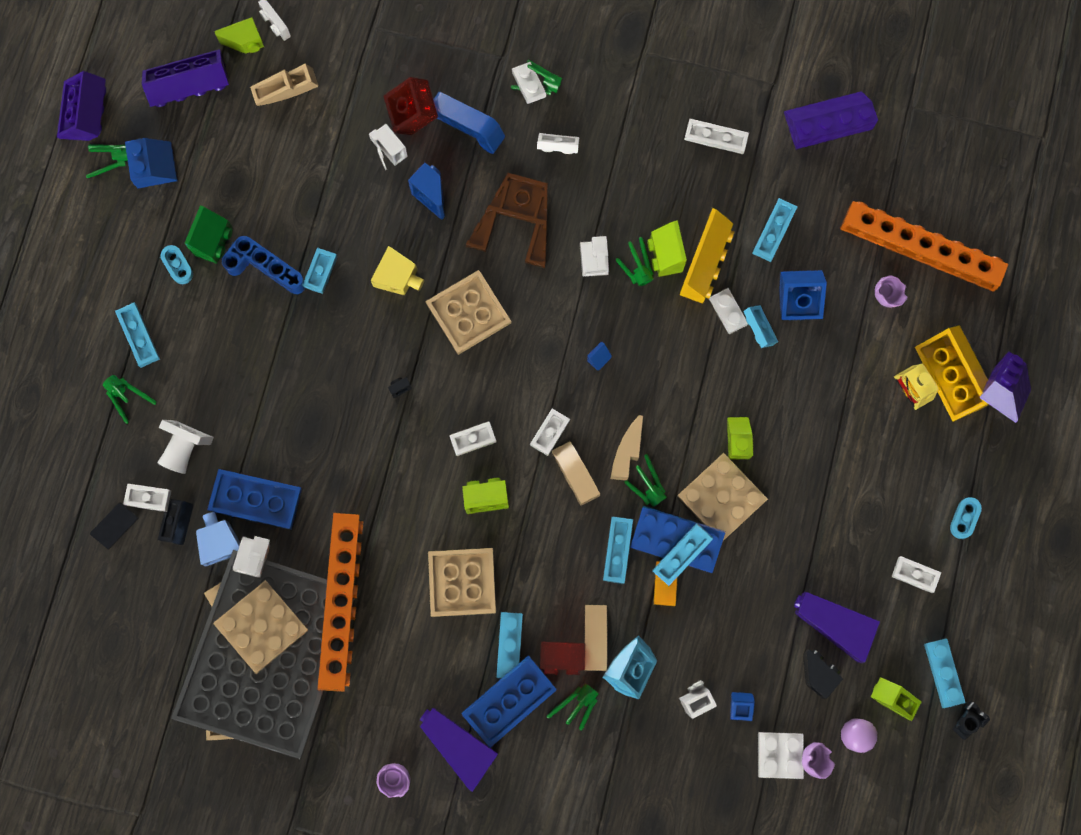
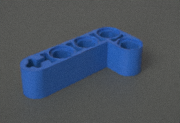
(469, 121)
(267, 267)

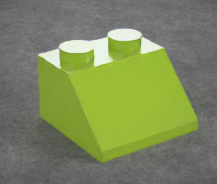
(667, 249)
(485, 496)

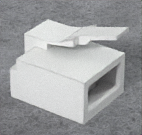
(389, 144)
(594, 257)
(252, 556)
(697, 700)

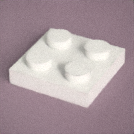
(780, 755)

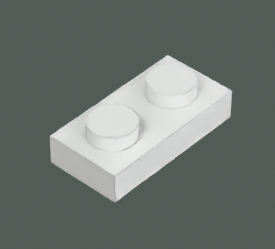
(278, 25)
(528, 83)
(552, 142)
(728, 311)
(549, 432)
(472, 438)
(147, 497)
(916, 574)

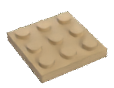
(468, 312)
(722, 496)
(461, 582)
(260, 627)

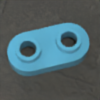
(178, 265)
(964, 518)

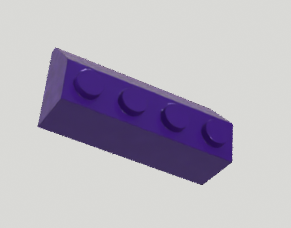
(185, 78)
(831, 119)

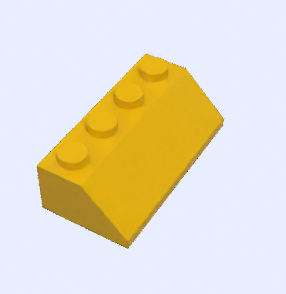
(707, 257)
(955, 371)

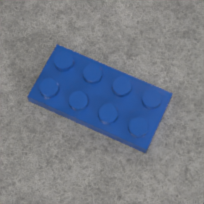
(254, 499)
(660, 532)
(509, 701)

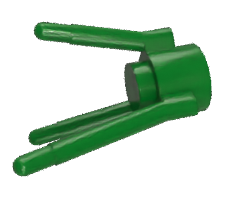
(551, 81)
(118, 153)
(643, 274)
(116, 388)
(655, 493)
(586, 696)

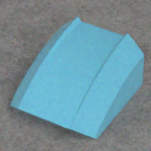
(631, 668)

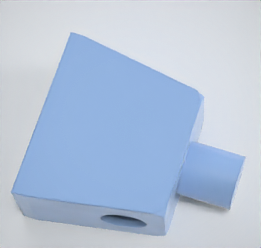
(216, 540)

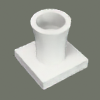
(181, 445)

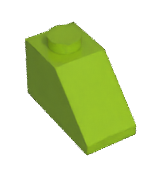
(240, 36)
(739, 438)
(896, 698)

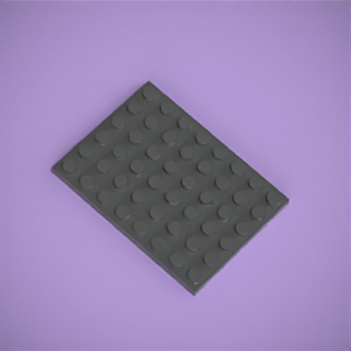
(283, 698)

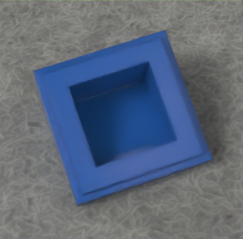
(599, 356)
(742, 706)

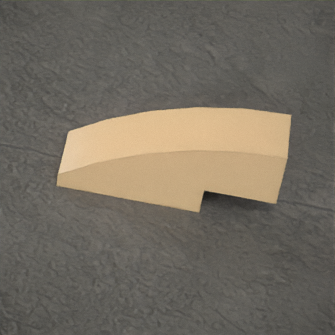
(284, 85)
(627, 450)
(576, 473)
(596, 637)

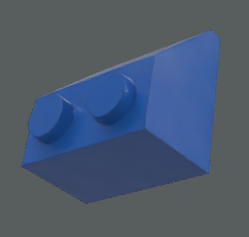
(150, 162)
(428, 189)
(802, 295)

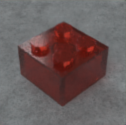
(410, 106)
(562, 656)

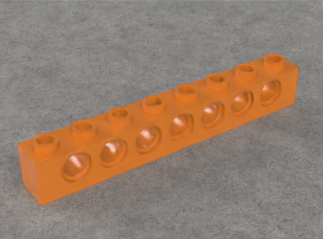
(912, 248)
(341, 524)

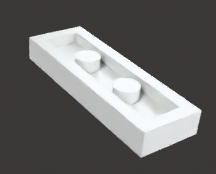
(716, 136)

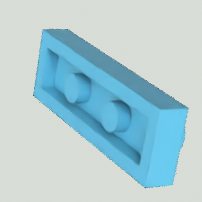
(774, 230)
(137, 335)
(618, 550)
(682, 554)
(509, 642)
(944, 673)

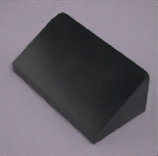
(175, 522)
(114, 525)

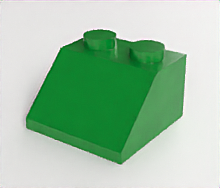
(208, 235)

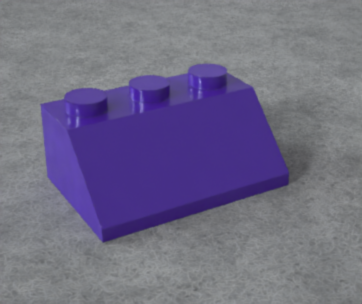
(81, 107)
(1008, 386)

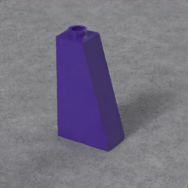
(840, 625)
(461, 750)

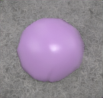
(890, 291)
(859, 735)
(817, 761)
(393, 780)

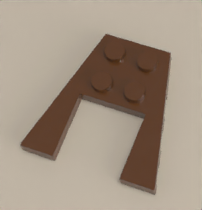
(522, 200)

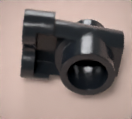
(972, 718)

